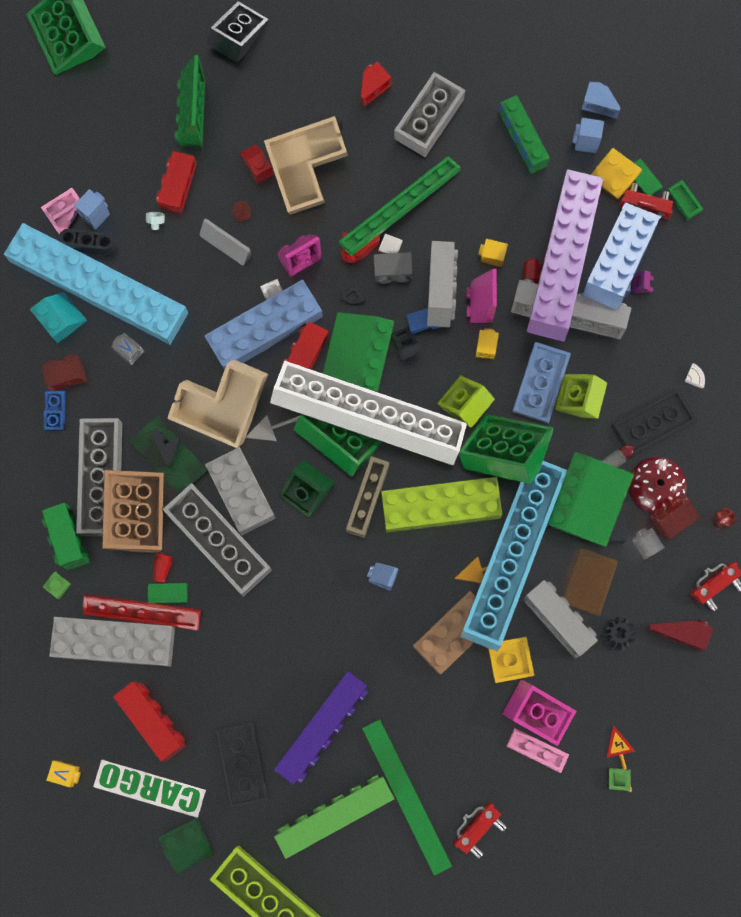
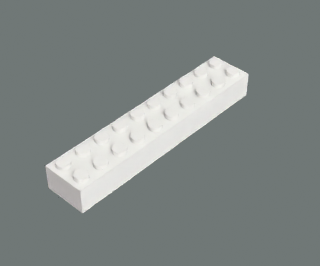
(368, 413)

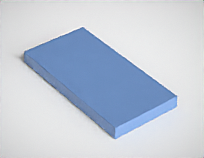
(541, 383)

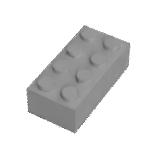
(429, 114)
(442, 284)
(240, 491)
(560, 619)

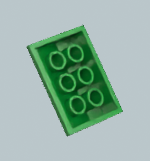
(65, 33)
(190, 105)
(358, 349)
(340, 445)
(506, 448)
(590, 499)

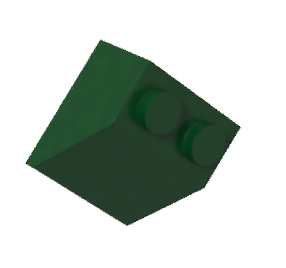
(306, 488)
(186, 846)

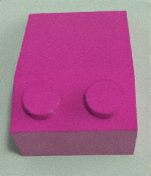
(300, 254)
(482, 298)
(539, 712)

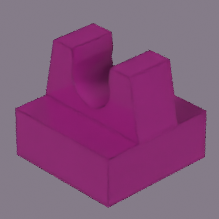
(641, 282)

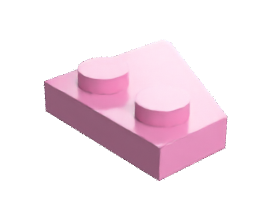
(62, 210)

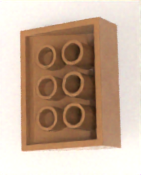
(133, 511)

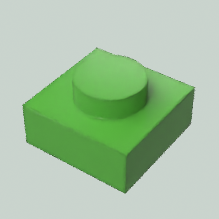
(56, 585)
(620, 779)

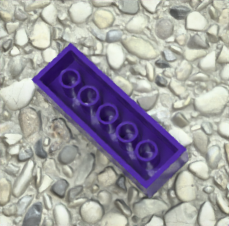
(320, 729)

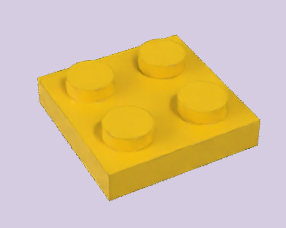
(617, 173)
(511, 660)

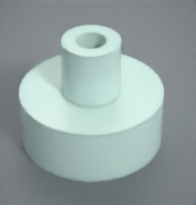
(155, 219)

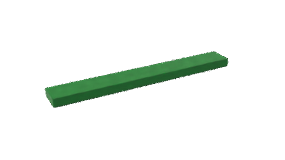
(399, 206)
(407, 797)

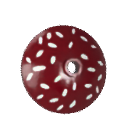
(644, 484)

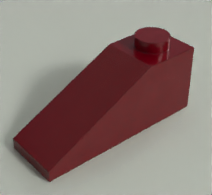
(690, 633)

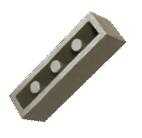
(367, 497)

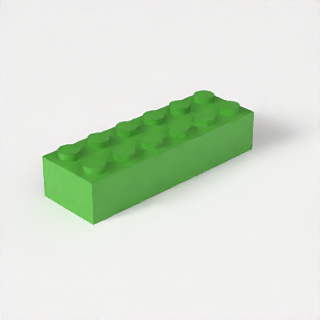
(333, 817)

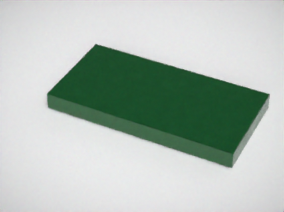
(186, 468)

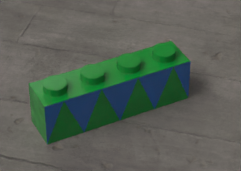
(523, 134)

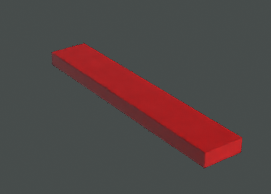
(141, 612)

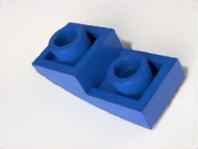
(418, 321)
(54, 410)

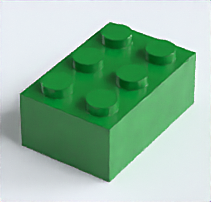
(62, 529)

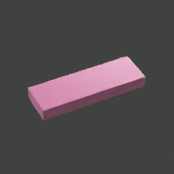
(537, 750)

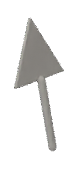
(264, 430)

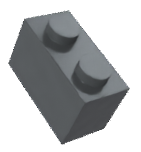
(393, 267)

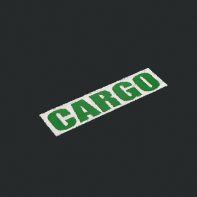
(149, 788)

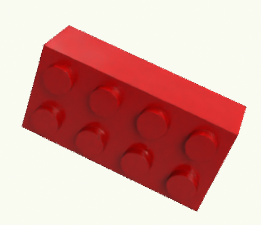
(149, 720)

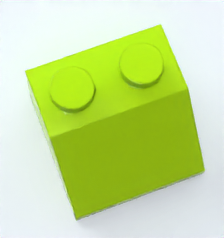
(581, 395)
(466, 400)

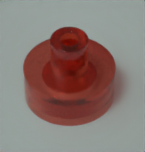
(241, 210)
(726, 517)

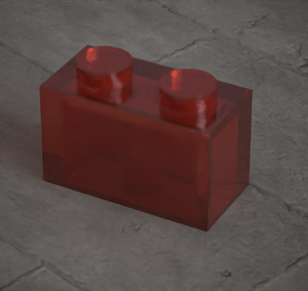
(64, 372)
(675, 516)

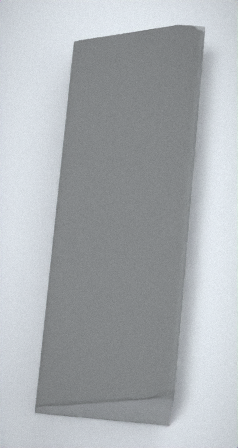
(225, 242)

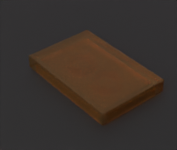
(590, 581)

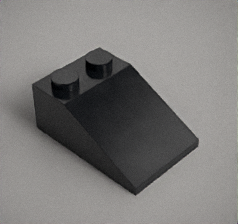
(236, 31)

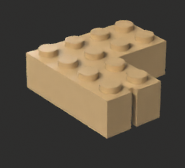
(297, 154)
(222, 413)

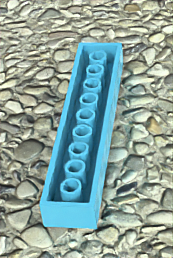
(96, 283)
(513, 558)

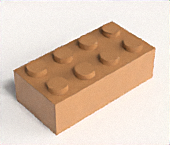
(443, 641)

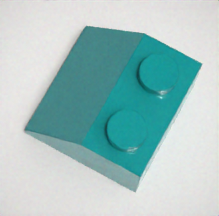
(58, 316)

